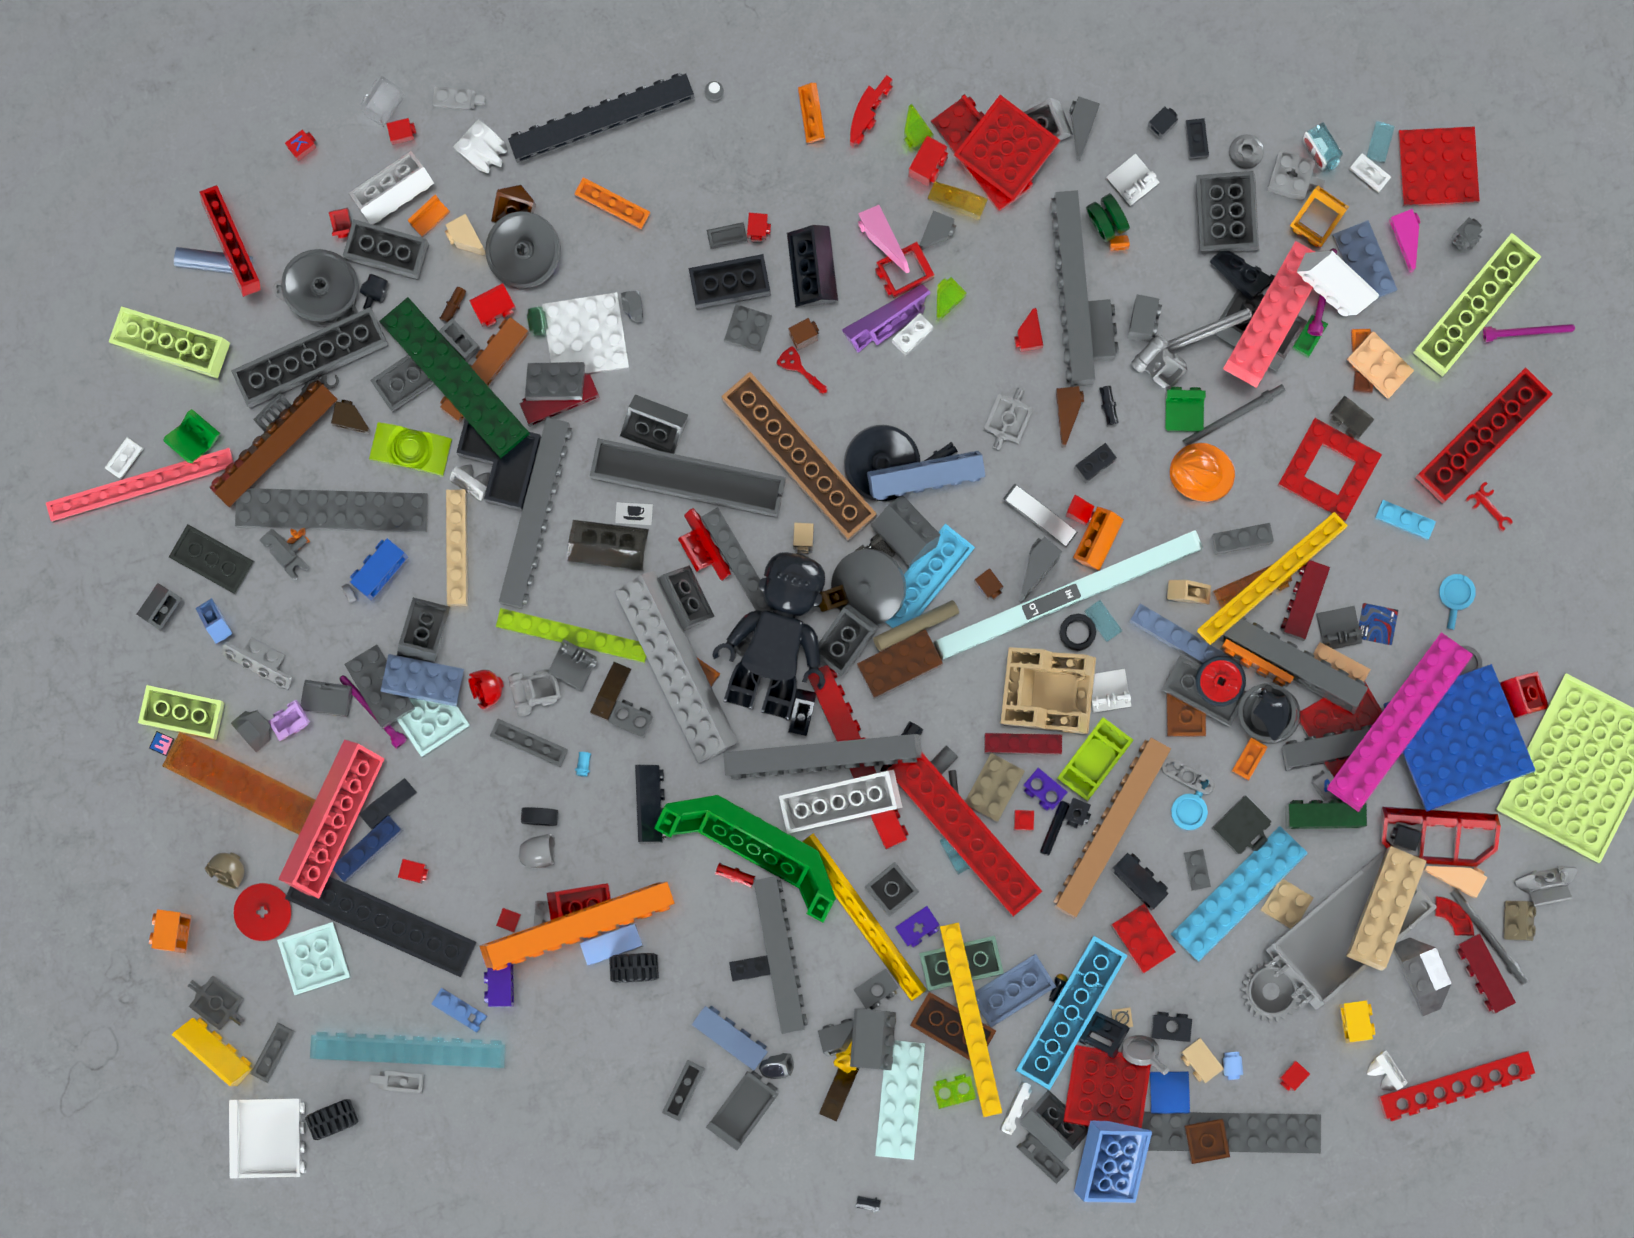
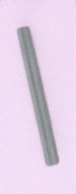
(1209, 329)

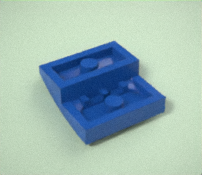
(1169, 1092)

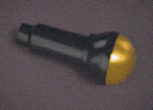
(1060, 981)

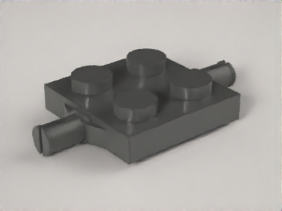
(216, 1002)

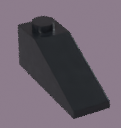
(387, 803)

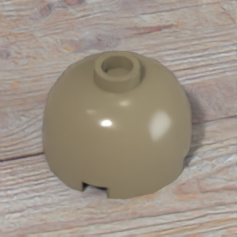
(227, 869)

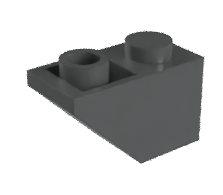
(836, 1038)

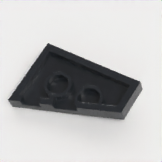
(1243, 276)

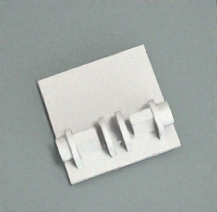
(1133, 179)
(1110, 691)

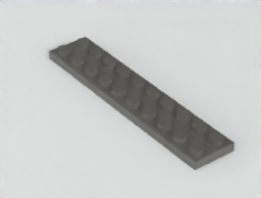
(332, 510)
(1243, 1131)

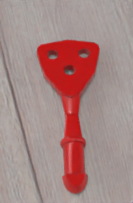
(797, 366)

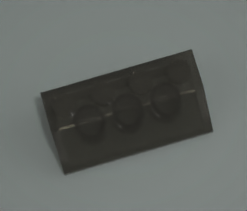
(607, 545)

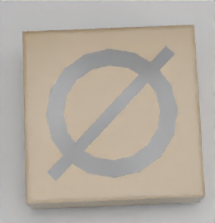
(1123, 1016)

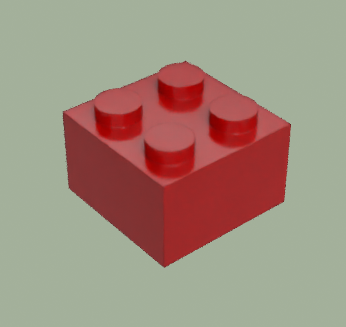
(928, 160)

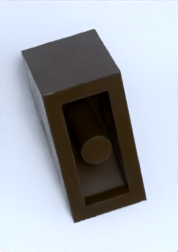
(348, 417)
(833, 598)

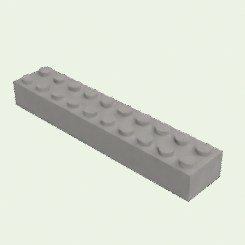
(676, 666)

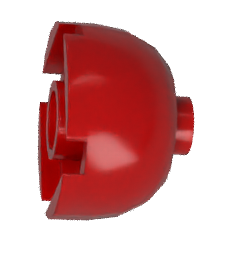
(486, 687)

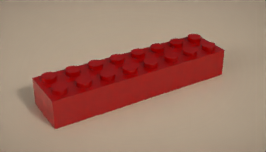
(1484, 435)

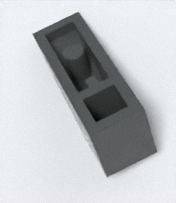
(1082, 121)

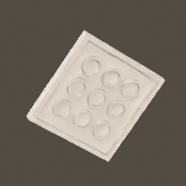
(587, 332)

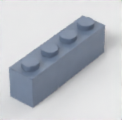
(728, 1037)

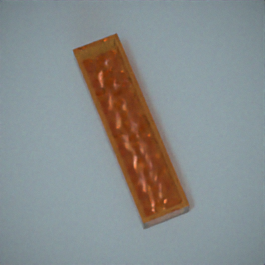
(239, 783)

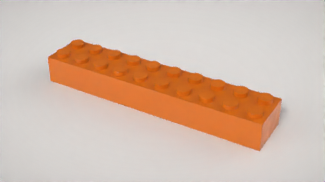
(578, 924)

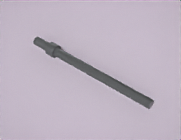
(1266, 396)
(1513, 967)

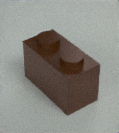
(803, 333)

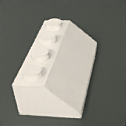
(391, 188)
(1336, 282)

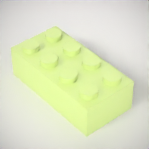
(181, 712)

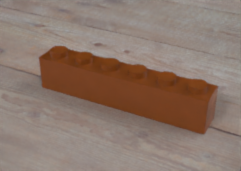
(493, 358)

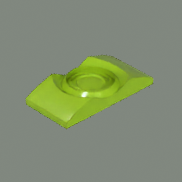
(410, 448)
(1095, 759)

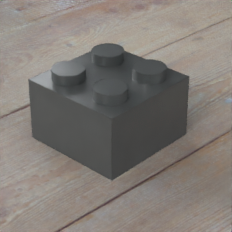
(1143, 318)
(891, 889)

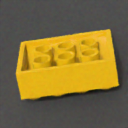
(213, 1052)

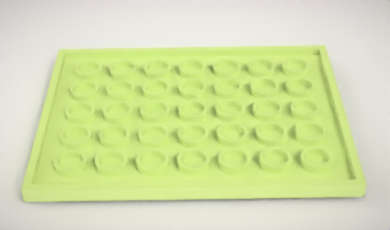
(1581, 770)

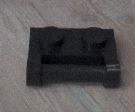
(1106, 1028)

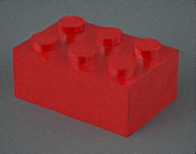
(1143, 938)

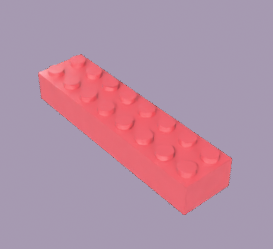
(1271, 320)
(331, 818)

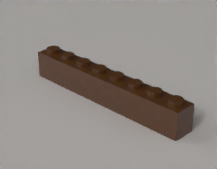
(273, 442)

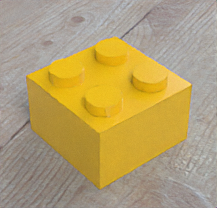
(1357, 1021)

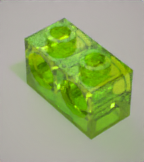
(955, 1096)

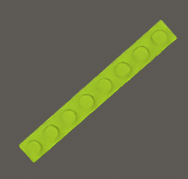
(576, 635)

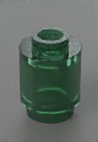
(537, 321)

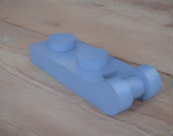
(458, 1009)

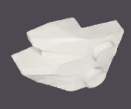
(481, 147)

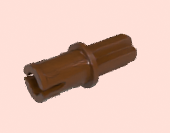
(453, 304)

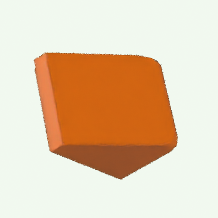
(1119, 243)

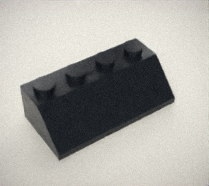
(812, 266)
(649, 802)

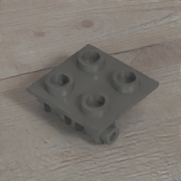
(1340, 627)
(572, 664)

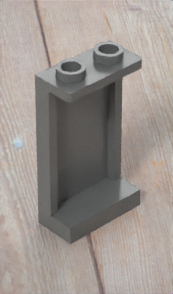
(743, 1109)

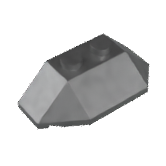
(1423, 973)

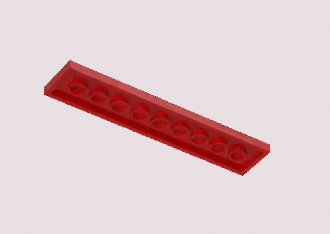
(966, 833)

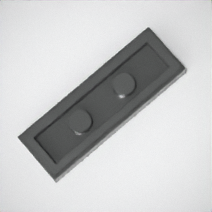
(272, 1052)

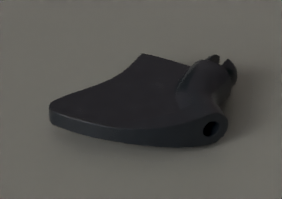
(1273, 712)

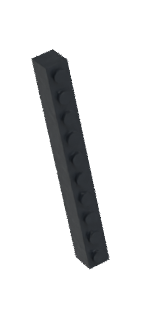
(601, 117)

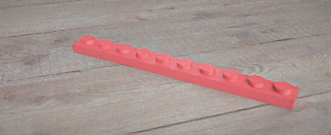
(138, 485)

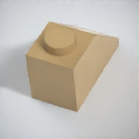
(1188, 591)

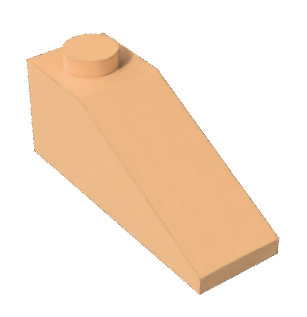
(1464, 879)

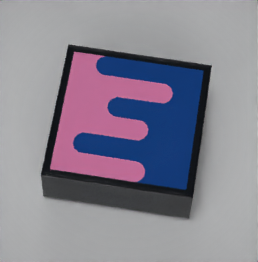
(161, 743)

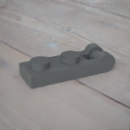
(1043, 1158)

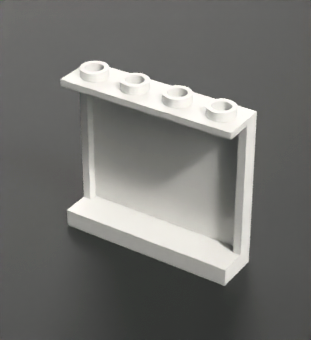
(266, 1138)

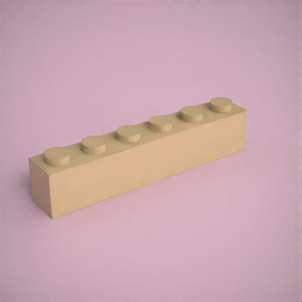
(456, 548)

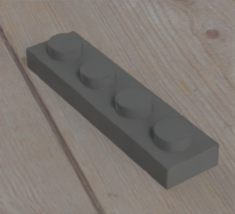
(529, 742)

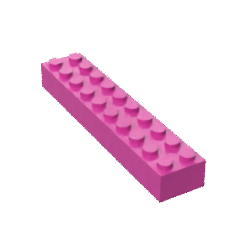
(1399, 722)

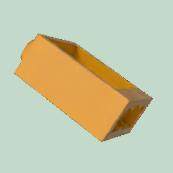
(1329, 200)

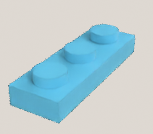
(1405, 519)

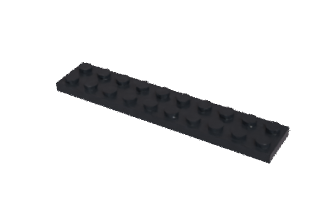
(389, 925)

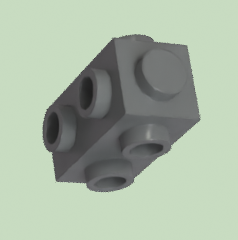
(1467, 234)

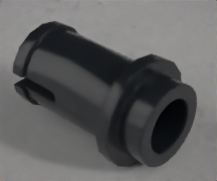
(868, 1203)

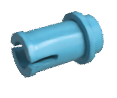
(583, 764)

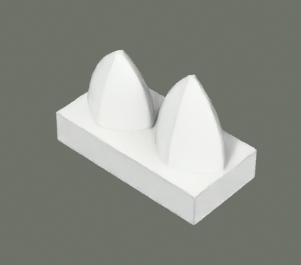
(475, 486)
(1384, 1064)

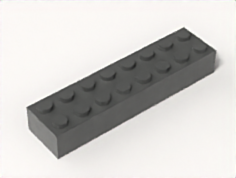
(309, 357)
(1307, 670)
(779, 954)

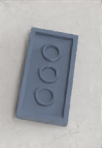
(1363, 255)
(422, 680)
(1013, 990)

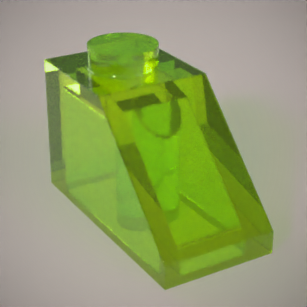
(915, 129)
(948, 296)

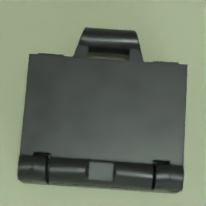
(1242, 826)

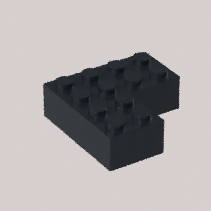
(509, 474)

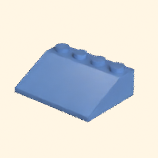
(1112, 1162)

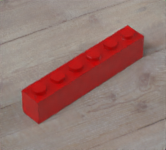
(230, 240)

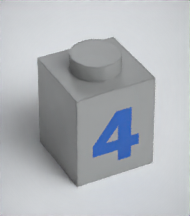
(1321, 784)

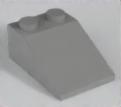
(1051, 117)

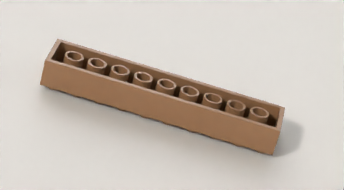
(799, 456)
(1112, 828)

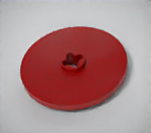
(273, 922)

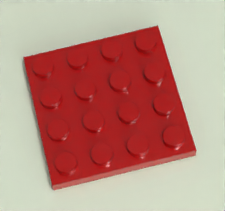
(1007, 147)
(1438, 166)
(1328, 717)
(1105, 1089)

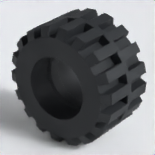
(633, 967)
(331, 1119)

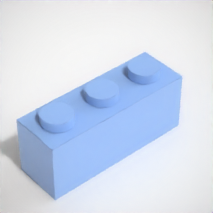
(611, 943)

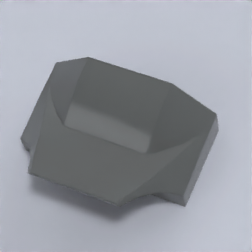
(253, 729)

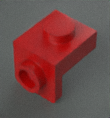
(340, 222)

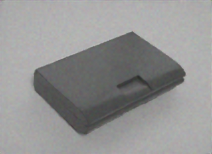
(326, 698)

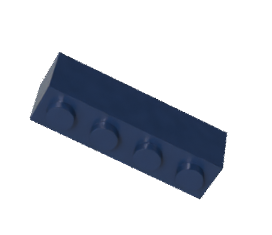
(367, 849)

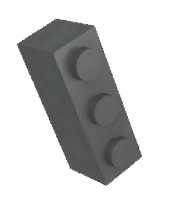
(1103, 329)
(1242, 538)
(683, 1090)

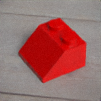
(493, 305)
(1525, 694)

